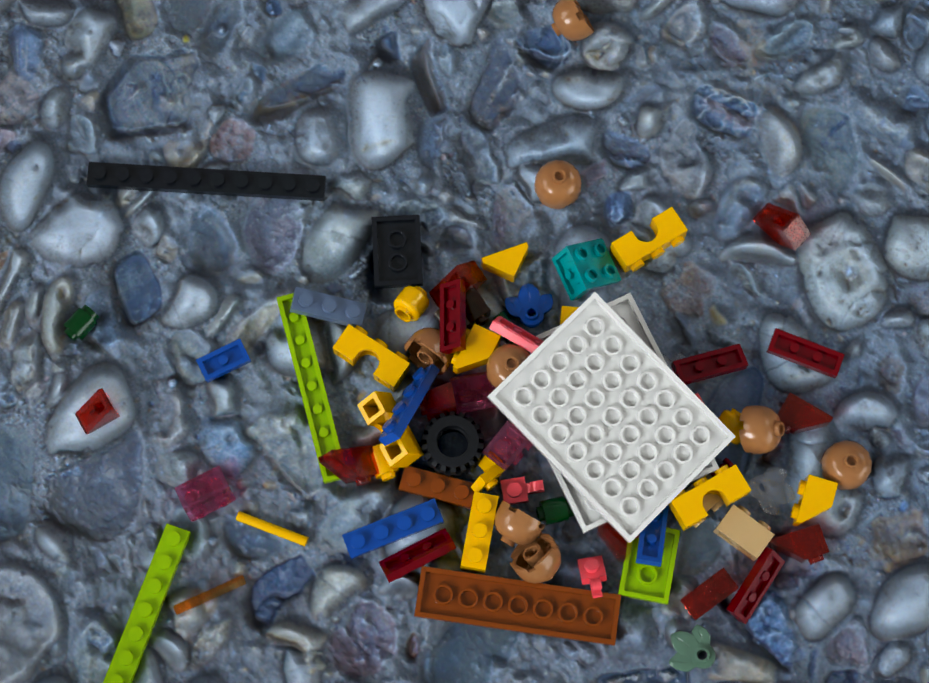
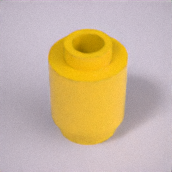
(385, 471)

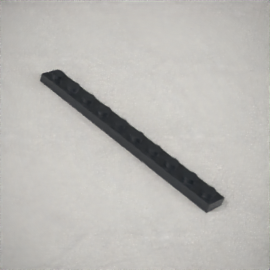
(206, 181)

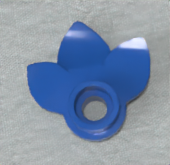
(529, 302)

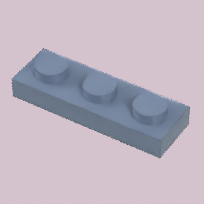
(327, 307)

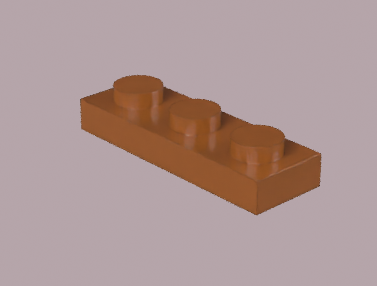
(437, 486)

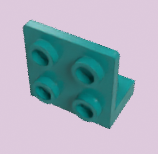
(585, 267)

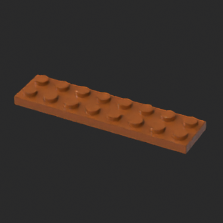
(517, 606)

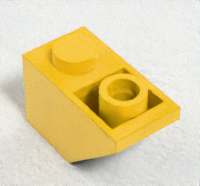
(479, 347)
(815, 498)

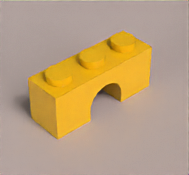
(632, 252)
(356, 344)
(376, 411)
(727, 484)
(479, 532)

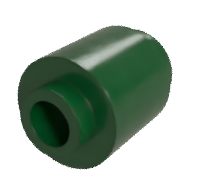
(80, 323)
(554, 510)

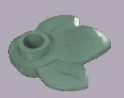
(688, 648)

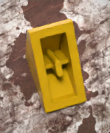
(506, 262)

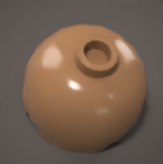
(571, 21)
(557, 184)
(425, 350)
(504, 362)
(760, 430)
(846, 464)
(516, 525)
(538, 560)

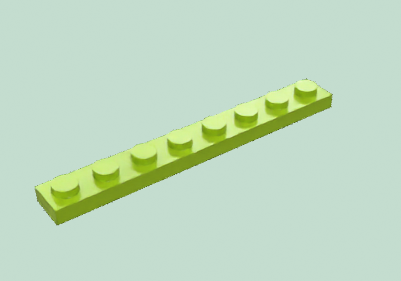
(310, 383)
(147, 605)

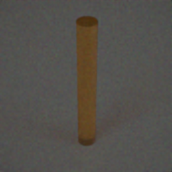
(209, 594)

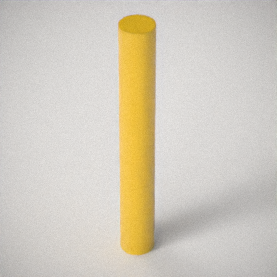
(272, 528)

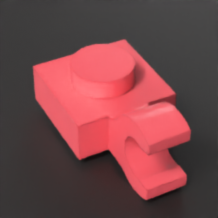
(517, 490)
(592, 572)

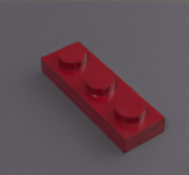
(453, 316)
(805, 353)
(710, 364)
(417, 555)
(755, 585)

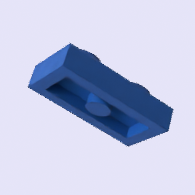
(223, 360)

